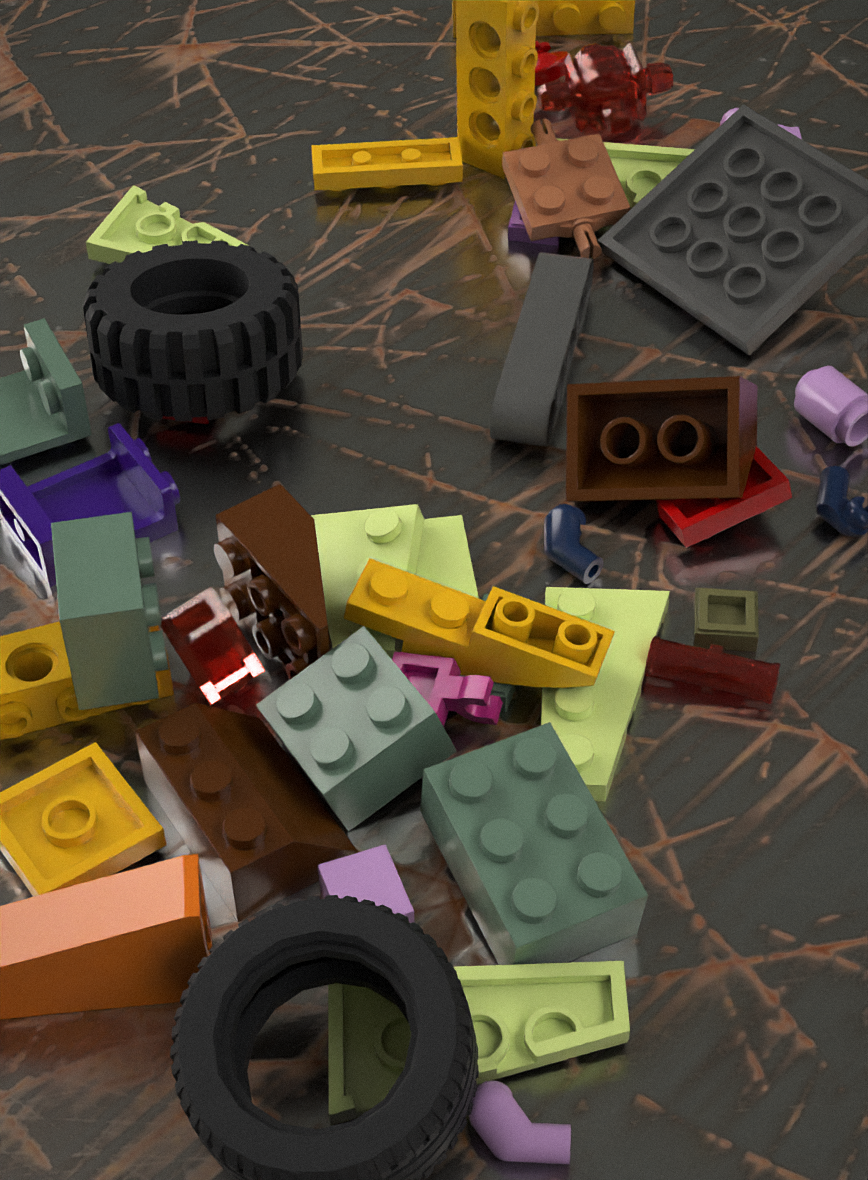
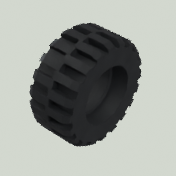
(194, 330)

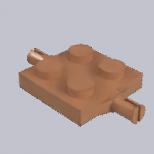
(565, 188)

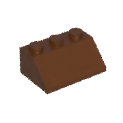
(660, 439)
(239, 805)

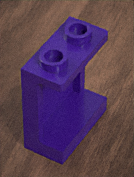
(99, 487)

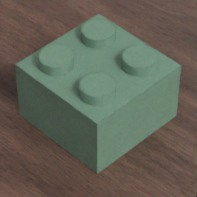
(108, 610)
(357, 727)

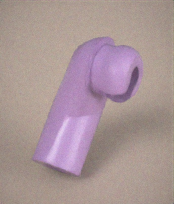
(511, 1133)

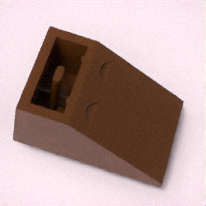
(274, 577)

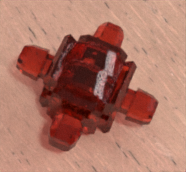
(605, 88)

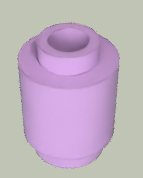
(833, 405)

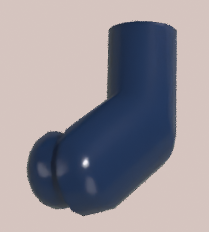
(834, 506)
(563, 543)

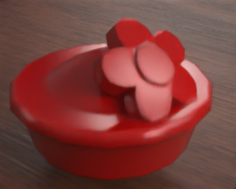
(549, 65)

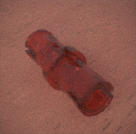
(712, 669)

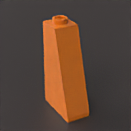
(105, 942)

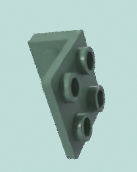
(43, 402)

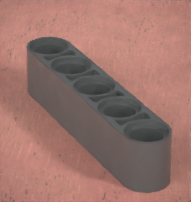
(542, 350)

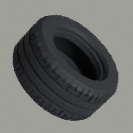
(300, 950)

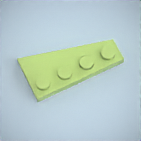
(596, 717)
(519, 1017)

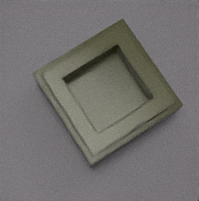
(726, 619)

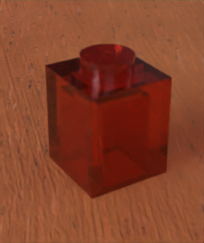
(211, 645)

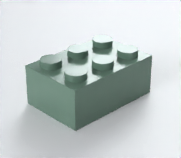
(531, 850)

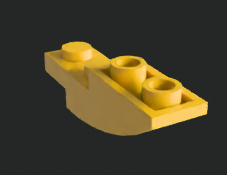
(496, 638)

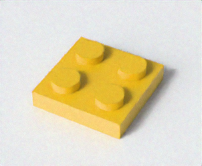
(75, 823)

